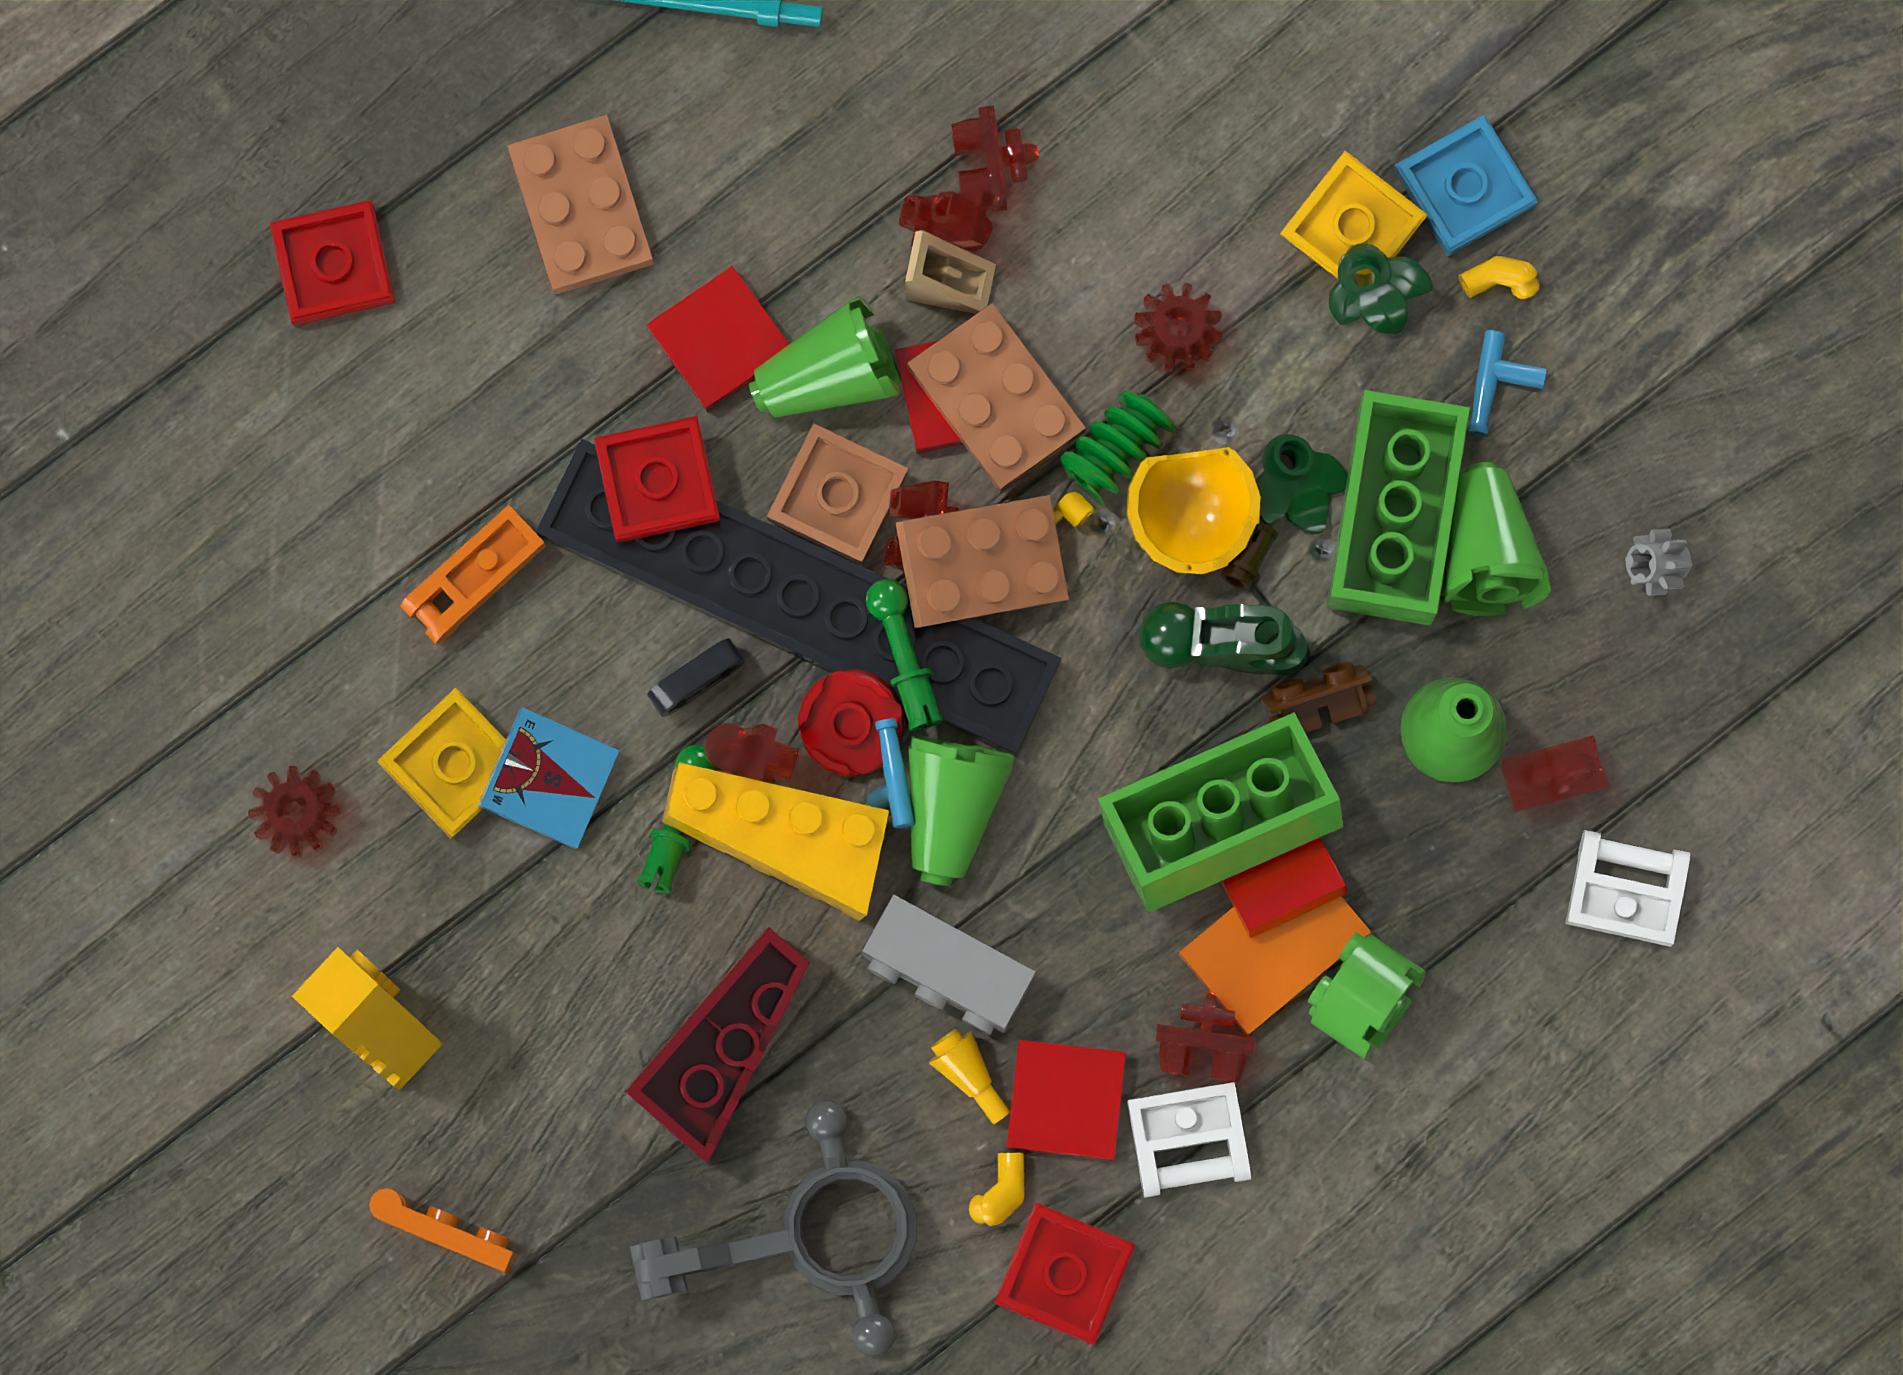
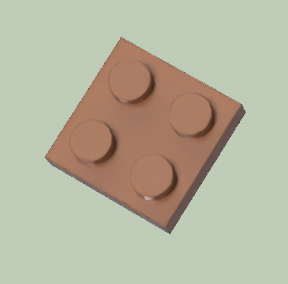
(837, 494)

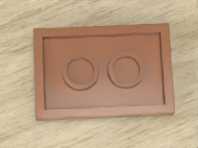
(580, 204)
(996, 398)
(982, 561)

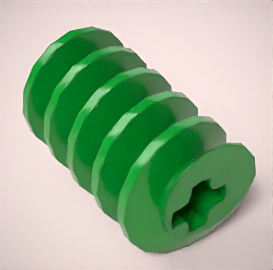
(1116, 444)

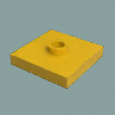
(1349, 210)
(446, 761)

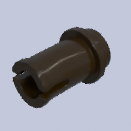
(1244, 567)

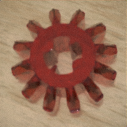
(1199, 330)
(286, 829)

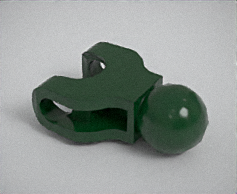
(1223, 637)

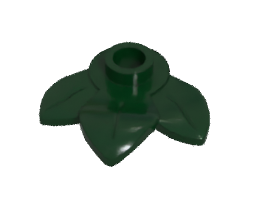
(1377, 295)
(1300, 490)

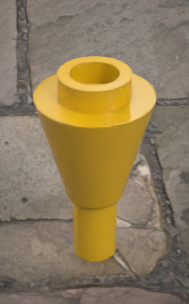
(963, 1065)

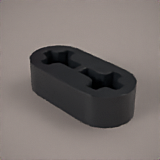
(696, 677)

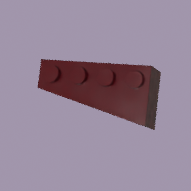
(712, 1055)

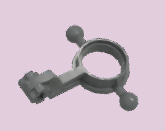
(662, 1266)

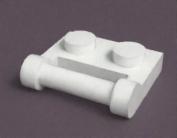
(1622, 904)
(1185, 1121)

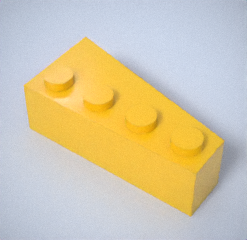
(797, 836)
(361, 1012)

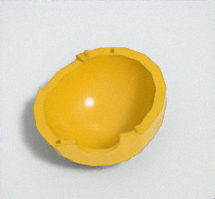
(1193, 509)

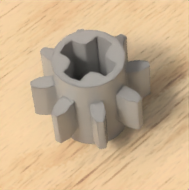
(1658, 562)

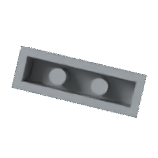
(947, 966)

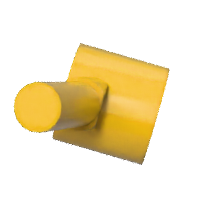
(1073, 508)

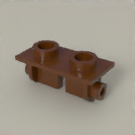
(1337, 690)

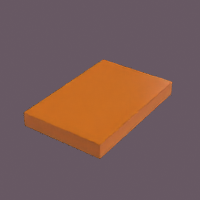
(1272, 968)

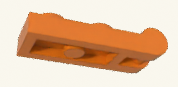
(474, 573)
(441, 1229)

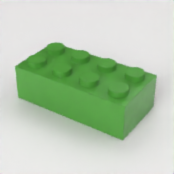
(1398, 507)
(1221, 812)

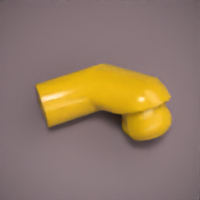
(1502, 271)
(1004, 1196)

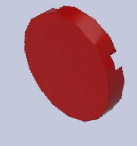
(841, 717)

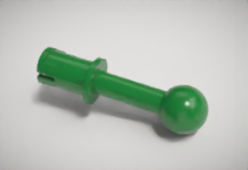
(888, 602)
(669, 843)

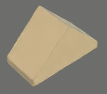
(947, 275)

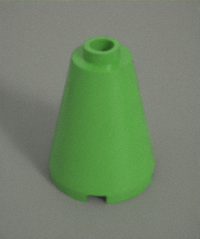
(829, 366)
(1491, 547)
(1453, 730)
(952, 803)

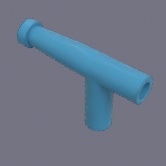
(1492, 370)
(895, 791)

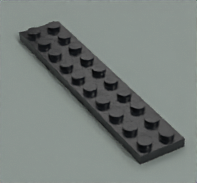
(806, 605)

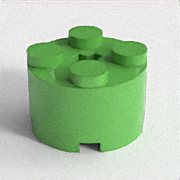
(1365, 995)

